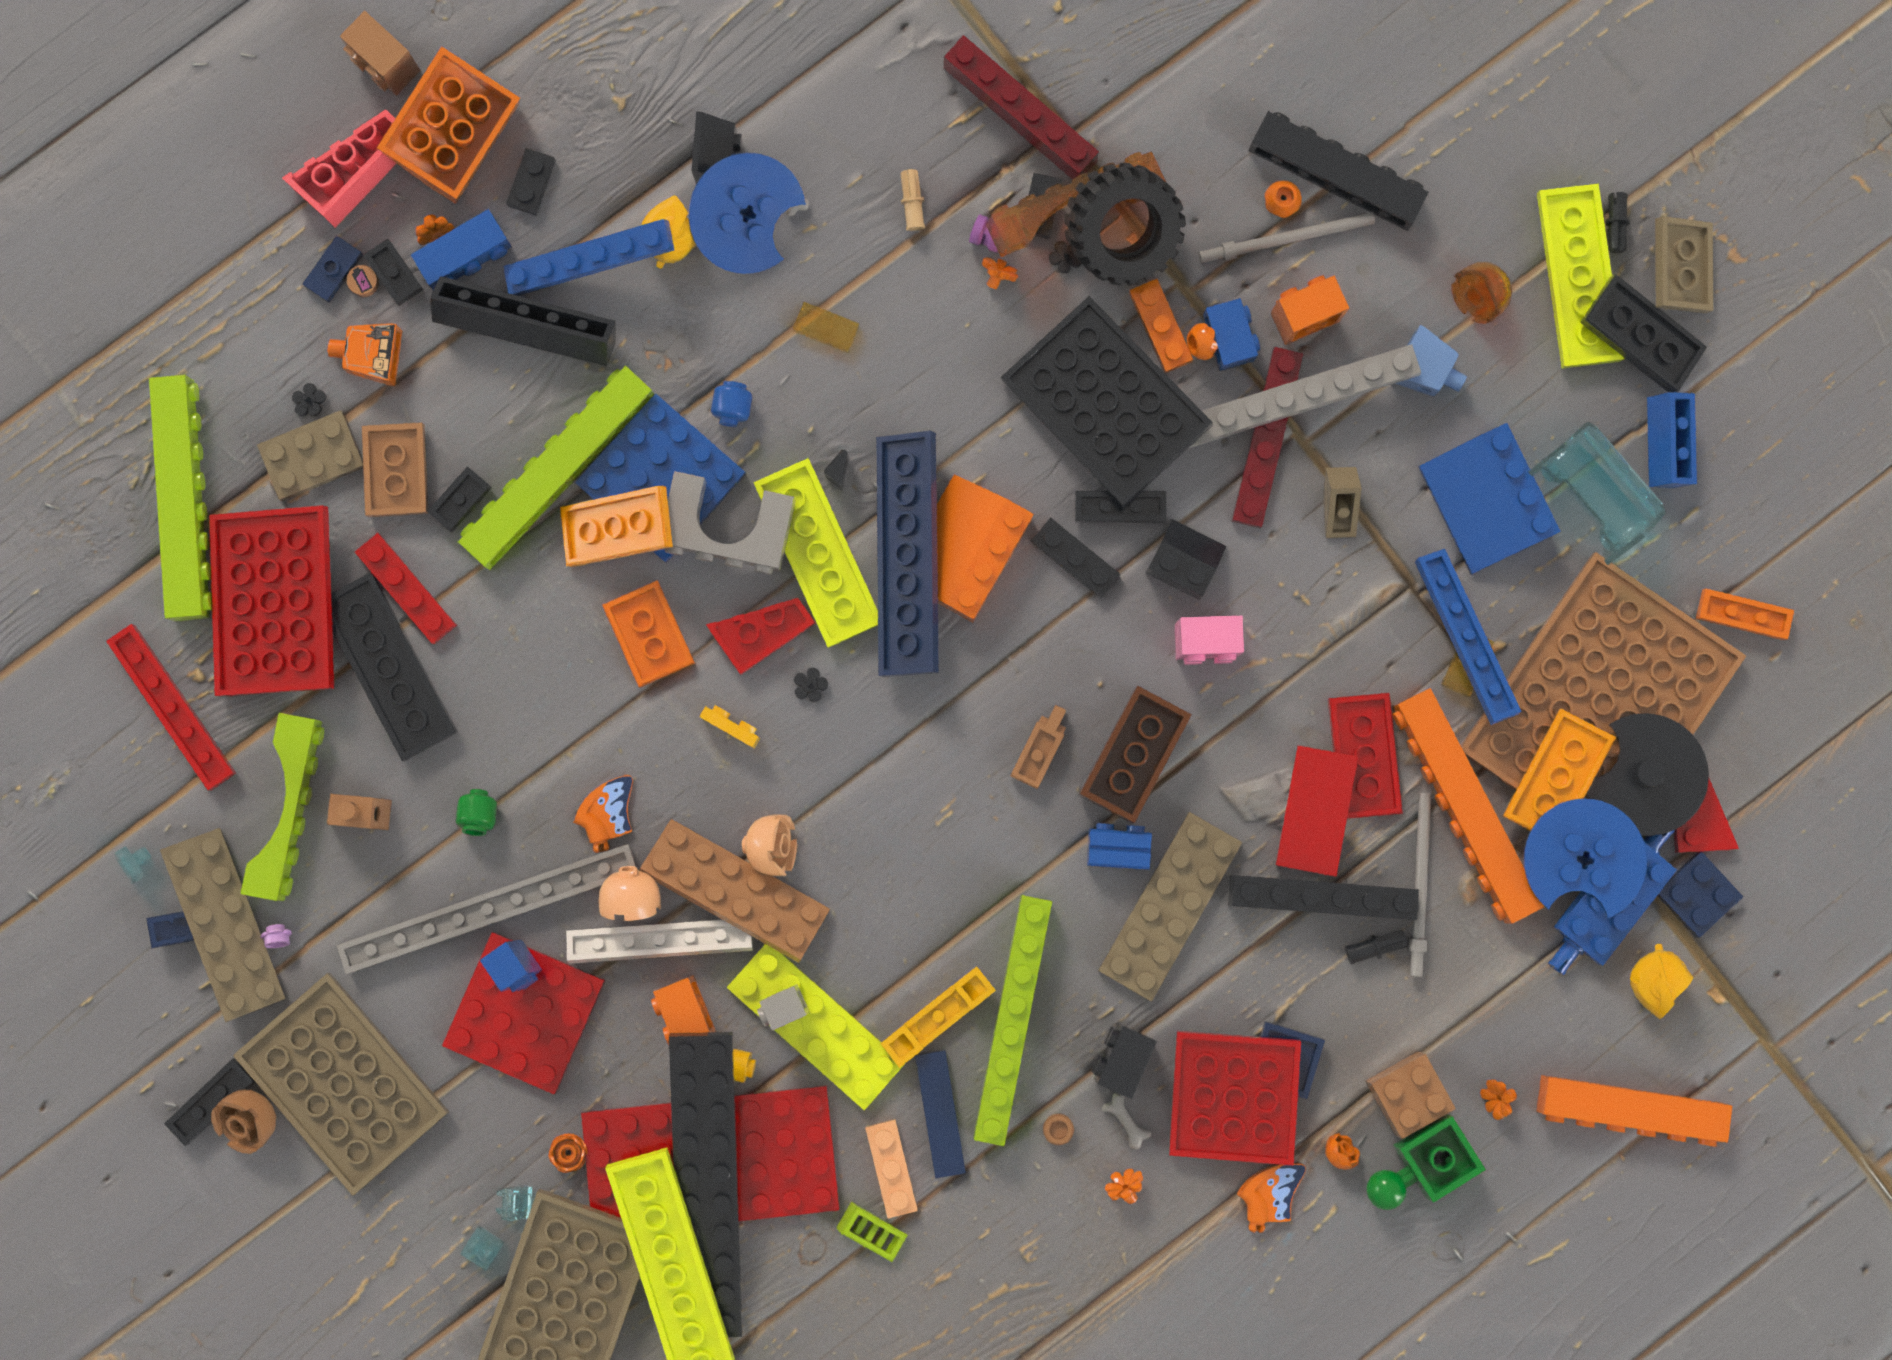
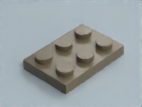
(1684, 264)
(311, 455)

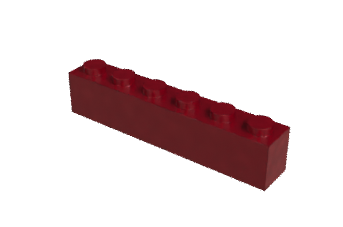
(1020, 108)

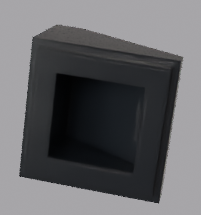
(837, 469)

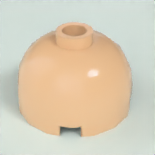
(770, 845)
(629, 894)

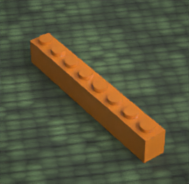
(1467, 806)

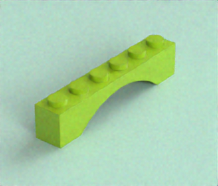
(296, 744)

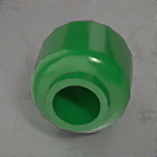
(476, 813)

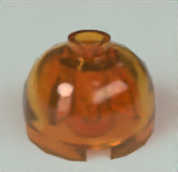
(1482, 291)

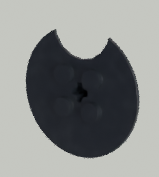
(1657, 774)

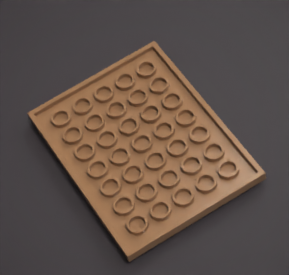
(1604, 657)

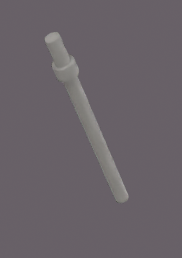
(1230, 249)
(1417, 944)

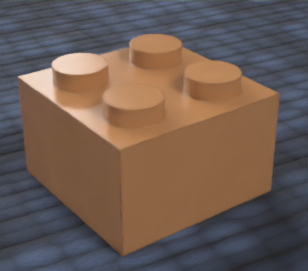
(379, 54)
(1410, 1094)

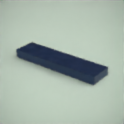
(940, 1114)

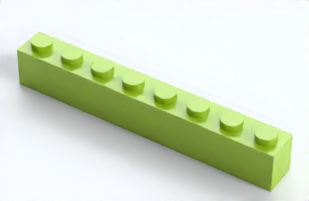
(556, 467)
(180, 498)
(1012, 1020)

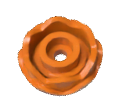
(1276, 205)
(1201, 341)
(1342, 1152)
(559, 1158)

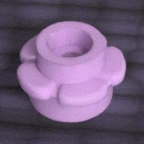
(276, 936)

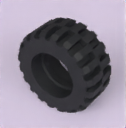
(1154, 245)

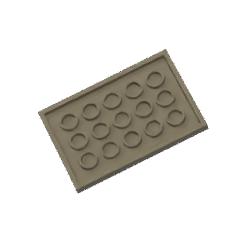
(341, 1083)
(564, 1286)

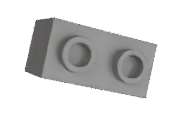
(783, 1007)

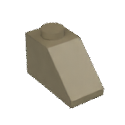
(1341, 501)

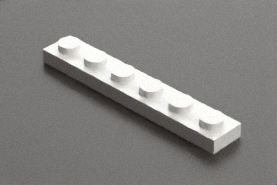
(655, 941)

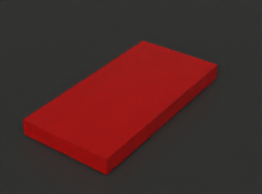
(1365, 729)
(1317, 810)

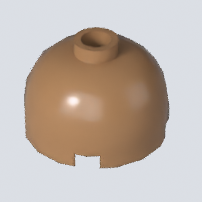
(245, 1120)

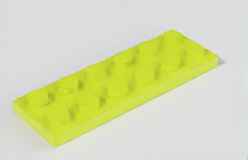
(1576, 269)
(822, 557)
(826, 1035)

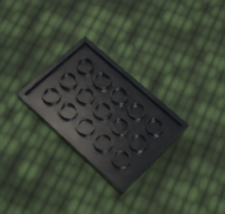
(1106, 401)

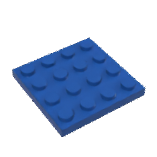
(651, 451)

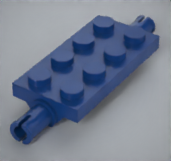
(1586, 923)

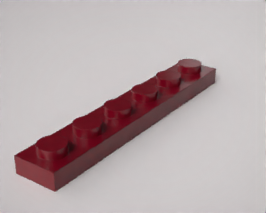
(1265, 446)

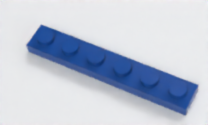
(589, 257)
(1468, 636)

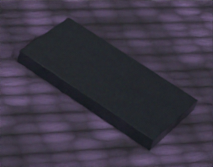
(1643, 334)

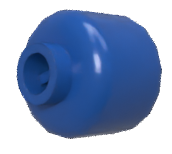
(731, 403)

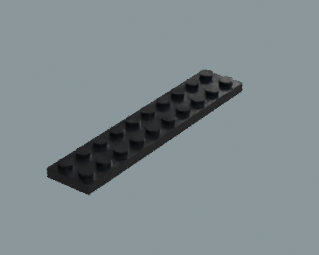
(707, 1158)

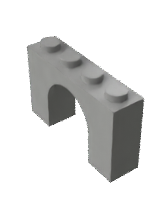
(761, 549)

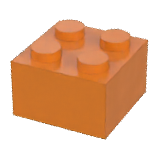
(1309, 309)
(682, 1008)

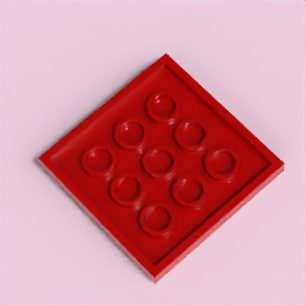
(529, 1030)
(1235, 1097)

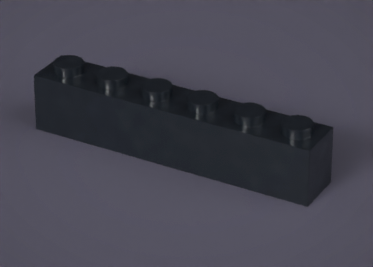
(1338, 170)
(523, 321)
(1323, 897)

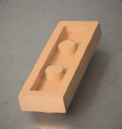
(891, 1168)

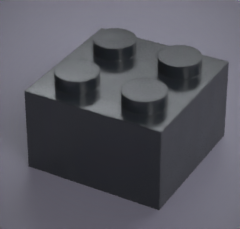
(1123, 1060)

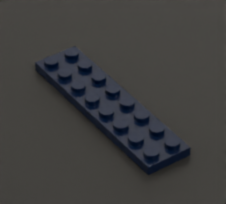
(907, 554)

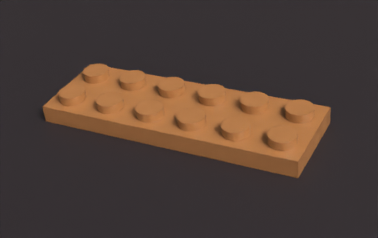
(734, 890)

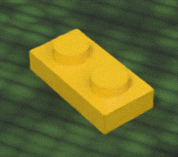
(742, 732)

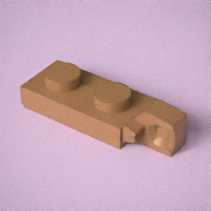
(1040, 749)

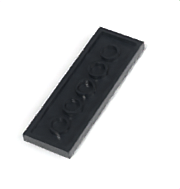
(388, 668)

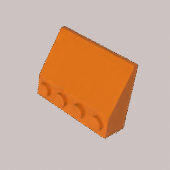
(448, 125)
(974, 543)

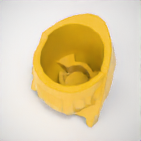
(676, 214)
(1659, 980)

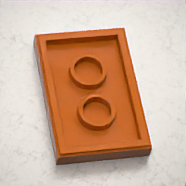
(648, 634)

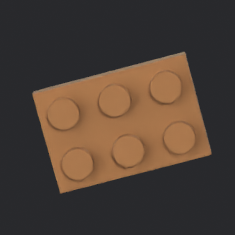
(395, 469)

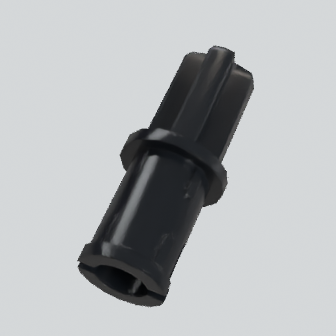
(1617, 222)
(1376, 946)

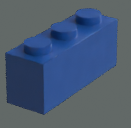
(462, 249)
(1671, 440)
(511, 966)

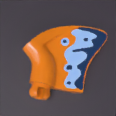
(606, 812)
(1270, 1194)

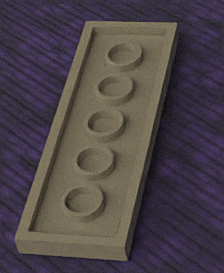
(1170, 906)
(222, 925)

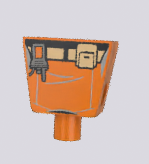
(369, 351)

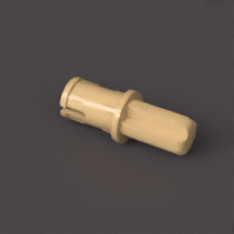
(912, 200)

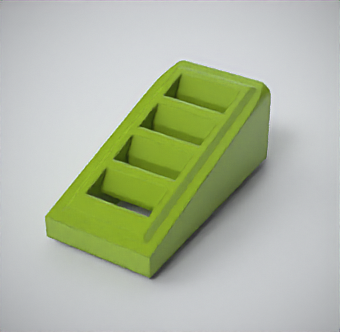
(848, 1219)

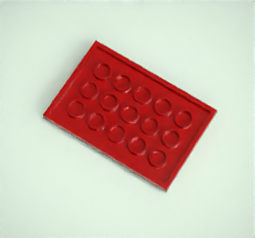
(271, 601)

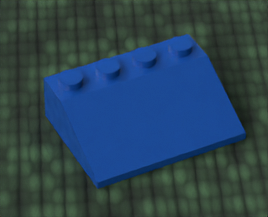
(1489, 498)

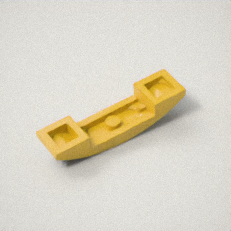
(937, 1016)

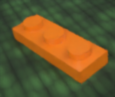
(1161, 326)
(1745, 614)

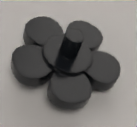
(1063, 257)
(308, 400)
(810, 685)

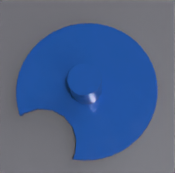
(737, 211)
(1587, 850)

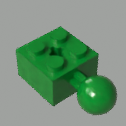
(1458, 1165)

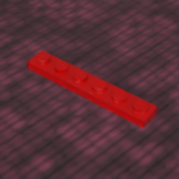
(171, 707)

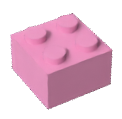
(1209, 638)

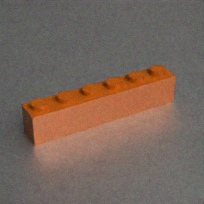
(1635, 1109)

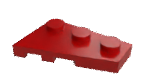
(760, 633)
(1706, 829)

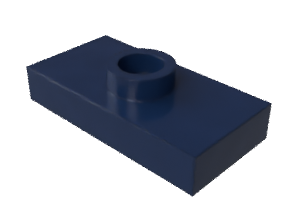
(332, 269)
(168, 930)

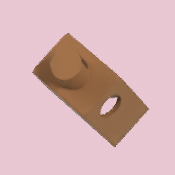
(359, 812)

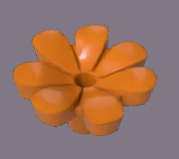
(432, 229)
(998, 271)
(1498, 1099)
(1125, 1186)

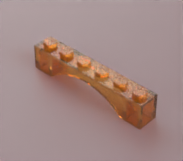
(1016, 226)

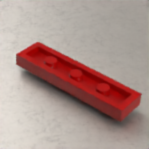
(405, 588)

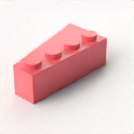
(345, 172)

